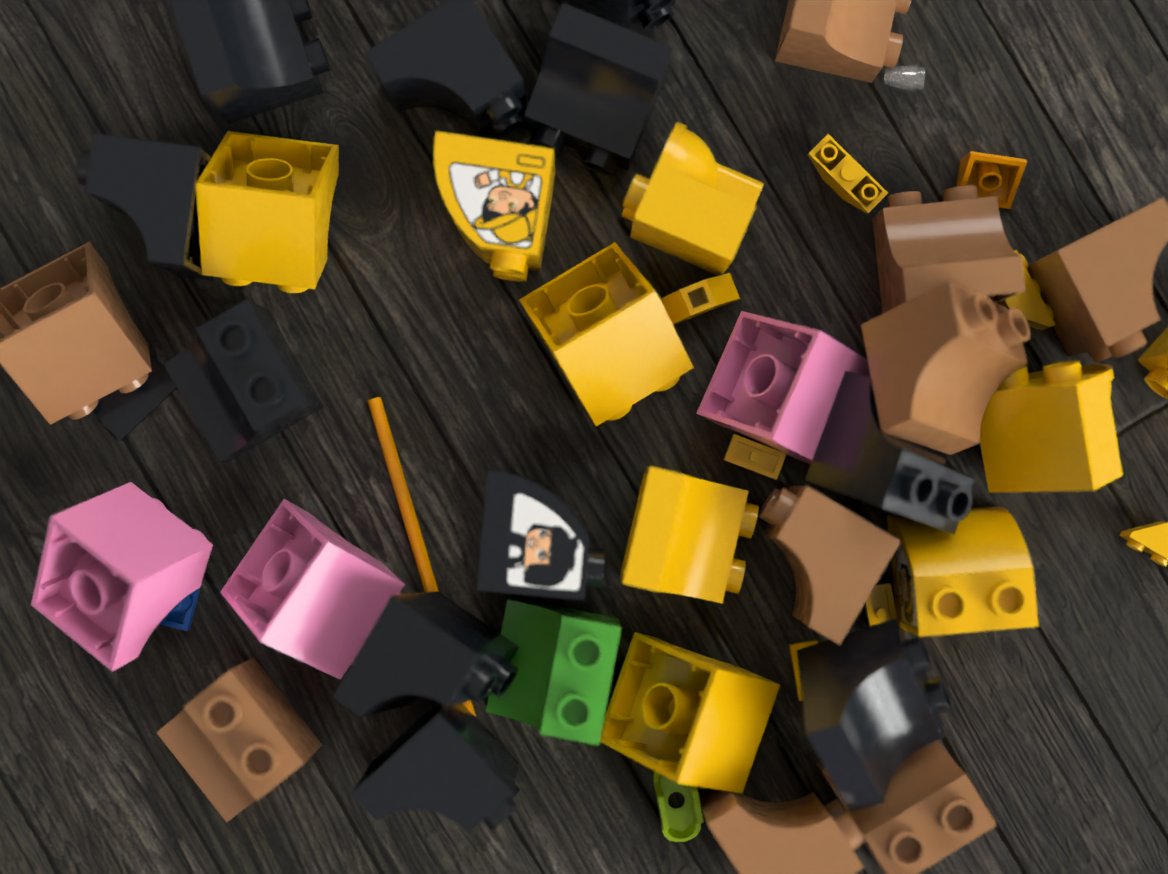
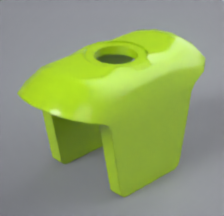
(682, 822)

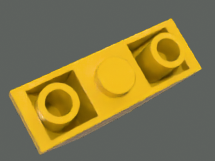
(846, 175)
(700, 298)
(1030, 302)
(1150, 538)

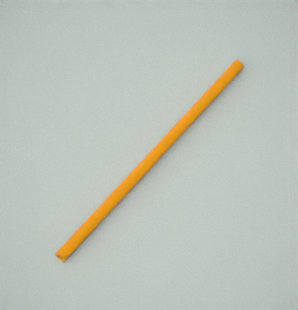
(405, 502)

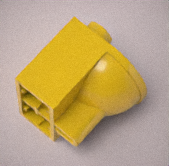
(692, 204)
(1051, 430)

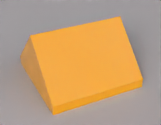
(992, 175)

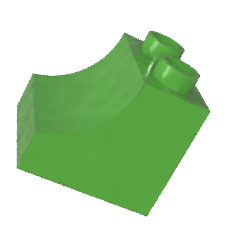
(562, 669)

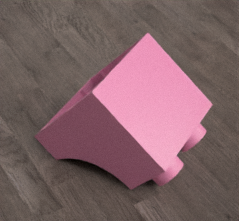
(778, 383)
(117, 571)
(310, 591)

